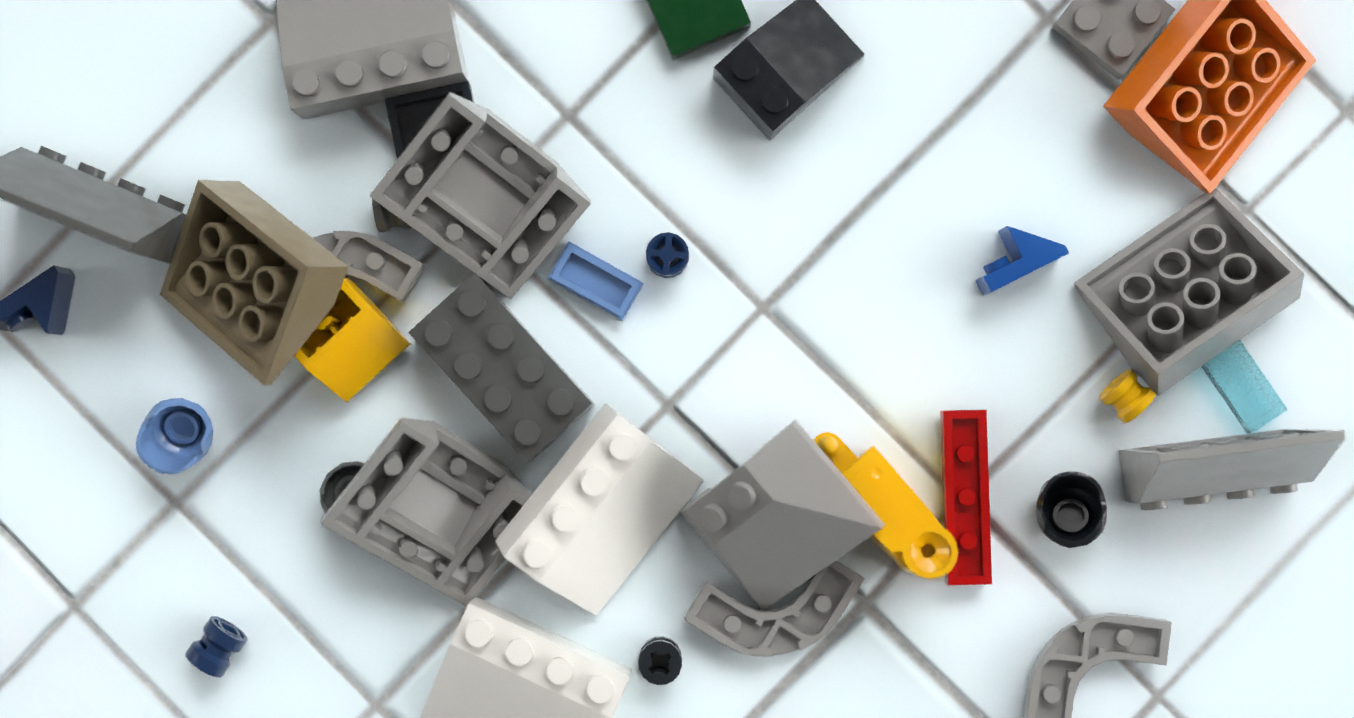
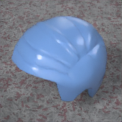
(174, 436)

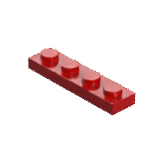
(967, 494)

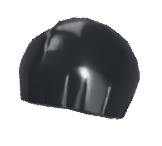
(1071, 509)

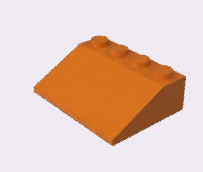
(1210, 85)

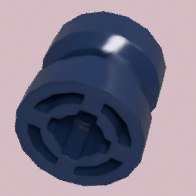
(216, 646)

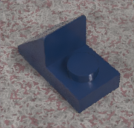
(44, 297)

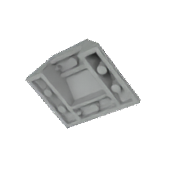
(482, 193)
(431, 507)
(781, 516)

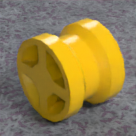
(1127, 396)

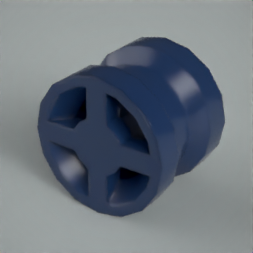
(667, 247)

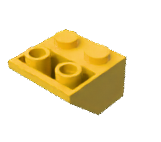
(351, 343)

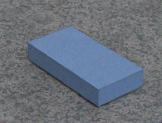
(595, 281)

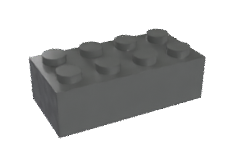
(501, 368)

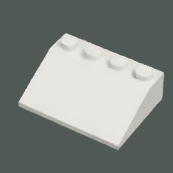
(598, 511)
(521, 670)

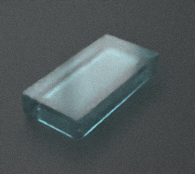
(1244, 387)

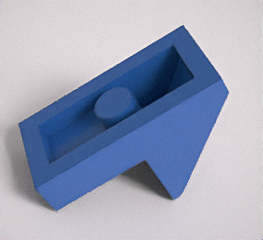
(1027, 253)

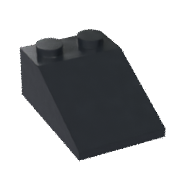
(786, 65)

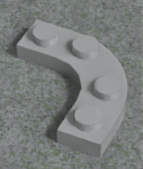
(374, 261)
(777, 630)
(1084, 646)

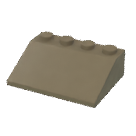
(250, 277)

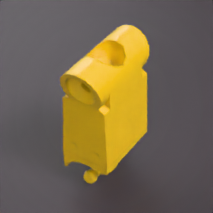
(910, 529)

